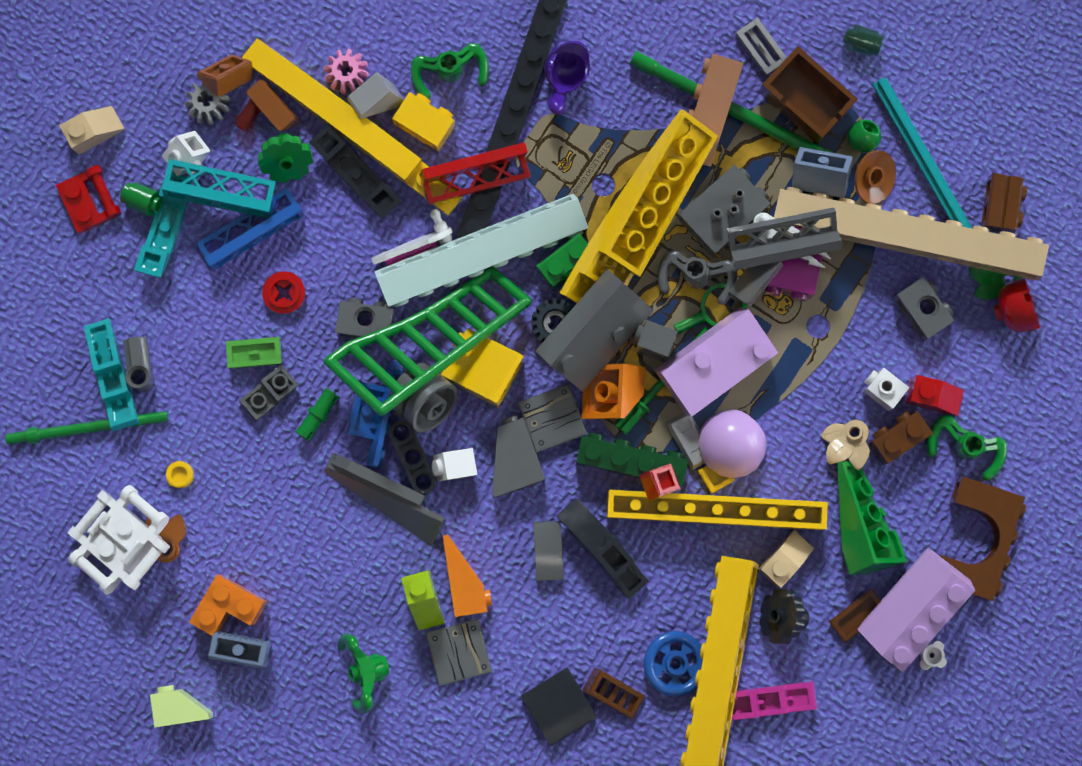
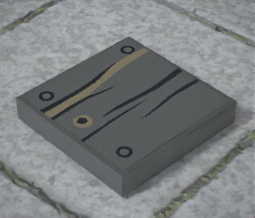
(552, 418)
(458, 652)

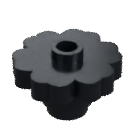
(783, 616)

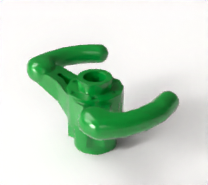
(449, 66)
(968, 445)
(363, 671)

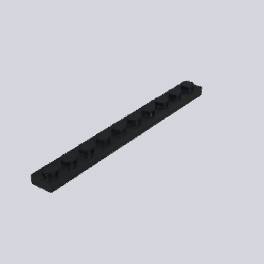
(515, 108)

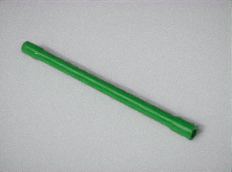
(653, 68)

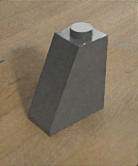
(515, 458)

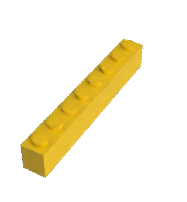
(718, 510)
(721, 662)

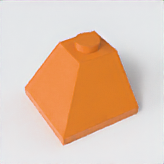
(613, 392)

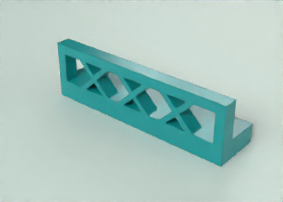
(214, 198)

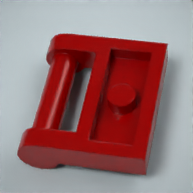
(80, 202)

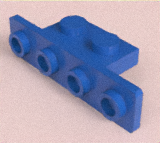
(367, 423)

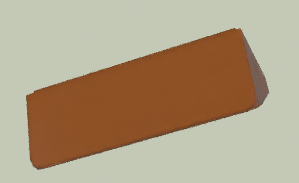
(226, 74)
(272, 106)

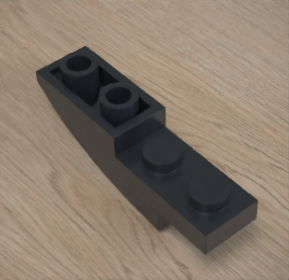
(602, 548)

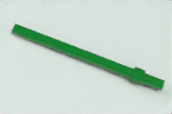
(35, 435)

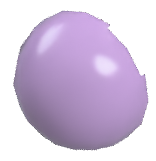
(732, 443)

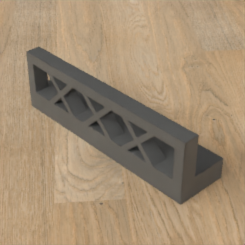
(784, 244)

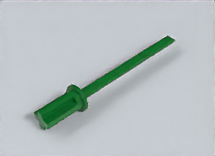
(627, 423)

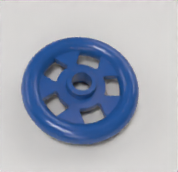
(653, 670)

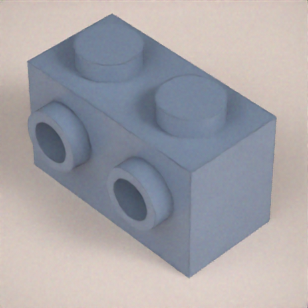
(822, 172)

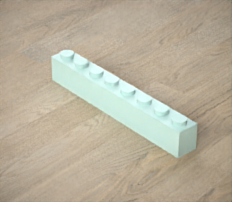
(481, 250)

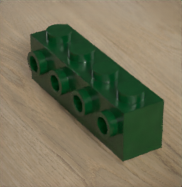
(627, 460)

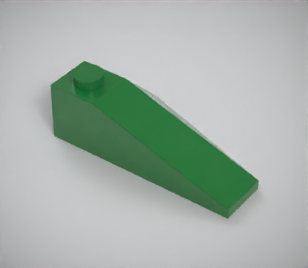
(864, 532)

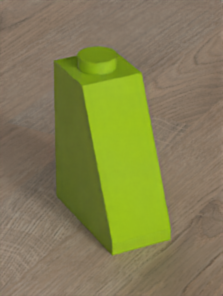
(423, 599)

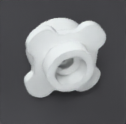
(938, 659)

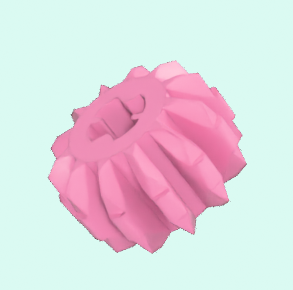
(346, 61)

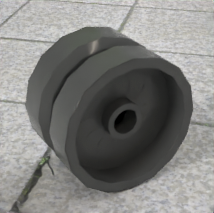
(427, 405)

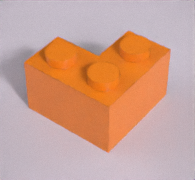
(223, 599)

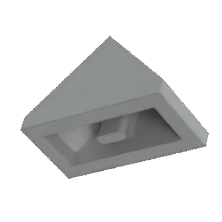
(375, 96)

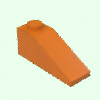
(466, 587)

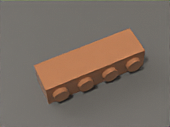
(716, 95)

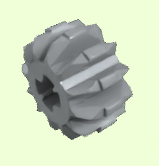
(198, 109)

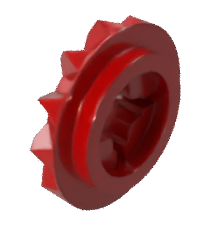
(283, 279)

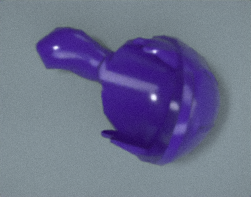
(565, 71)

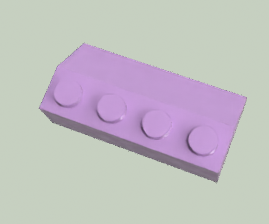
(916, 609)

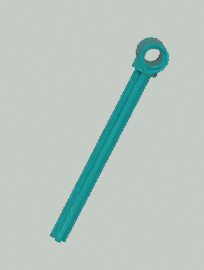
(920, 152)

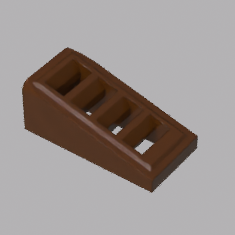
(592, 683)

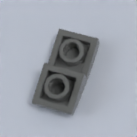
(268, 393)
(548, 550)

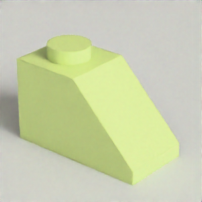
(176, 707)

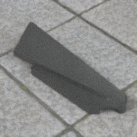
(387, 496)

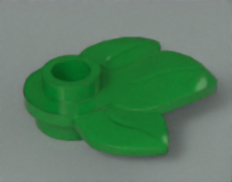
(989, 282)

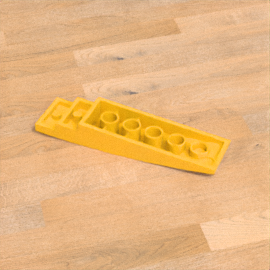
(644, 207)

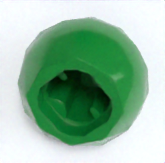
(864, 136)

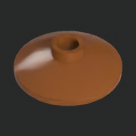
(875, 176)

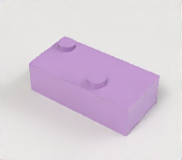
(716, 361)

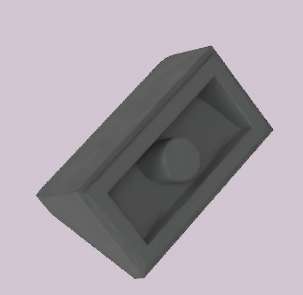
(754, 281)

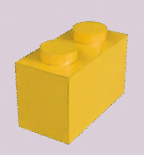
(424, 121)

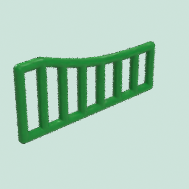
(407, 327)

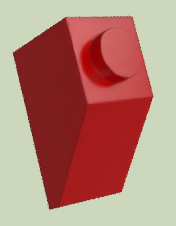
(934, 395)

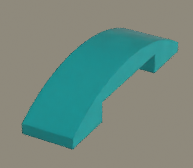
(162, 234)

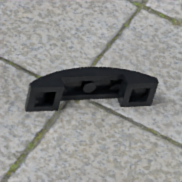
(355, 172)

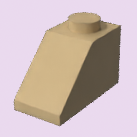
(91, 128)
(786, 559)

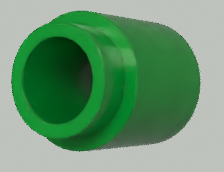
(141, 198)

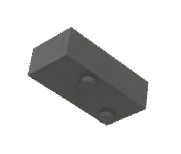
(594, 330)

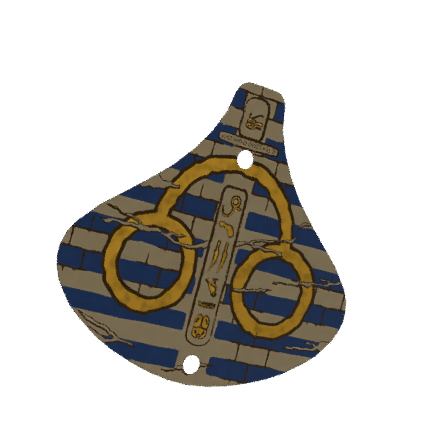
(567, 158)

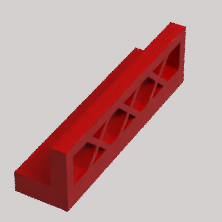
(473, 163)

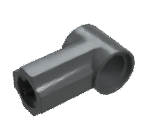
(138, 361)

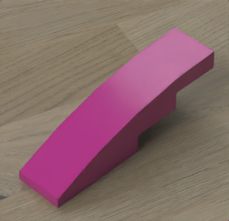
(774, 700)

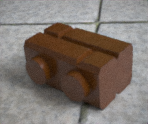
(1003, 203)

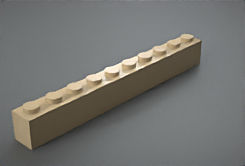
(922, 235)

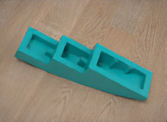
(111, 374)

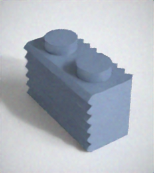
(239, 649)

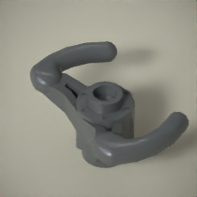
(697, 273)

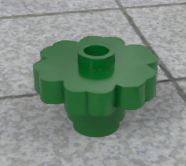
(285, 158)

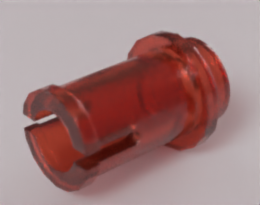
(247, 116)

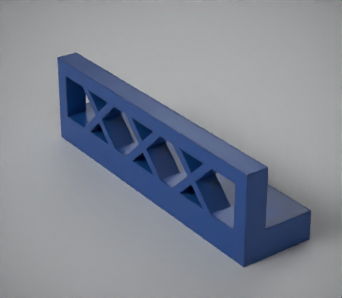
(253, 234)

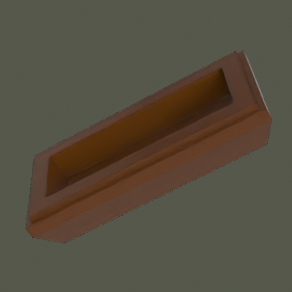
(849, 619)

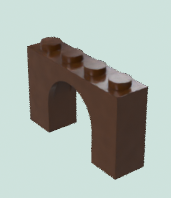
(1002, 512)

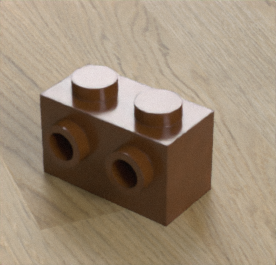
(900, 438)

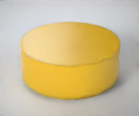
(180, 474)

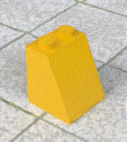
(485, 370)

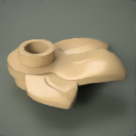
(844, 446)

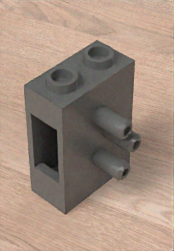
(723, 205)

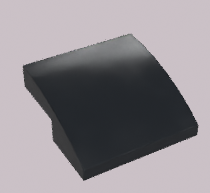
(559, 706)

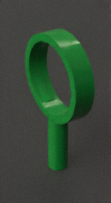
(701, 316)

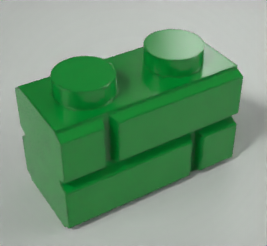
(560, 264)

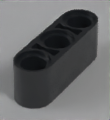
(403, 448)

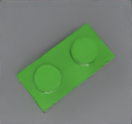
(254, 353)

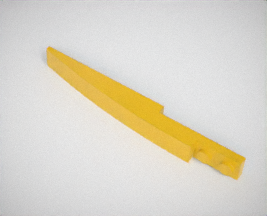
(345, 121)

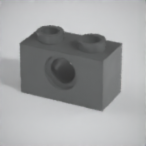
(909, 304)
(350, 312)
(654, 340)

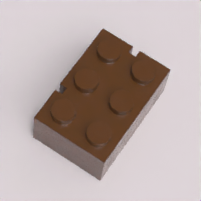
(808, 95)

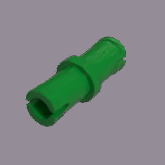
(317, 414)

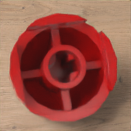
(1017, 307)

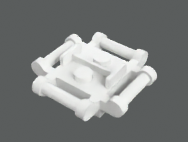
(119, 540)

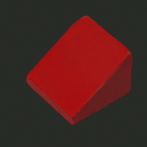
(659, 482)

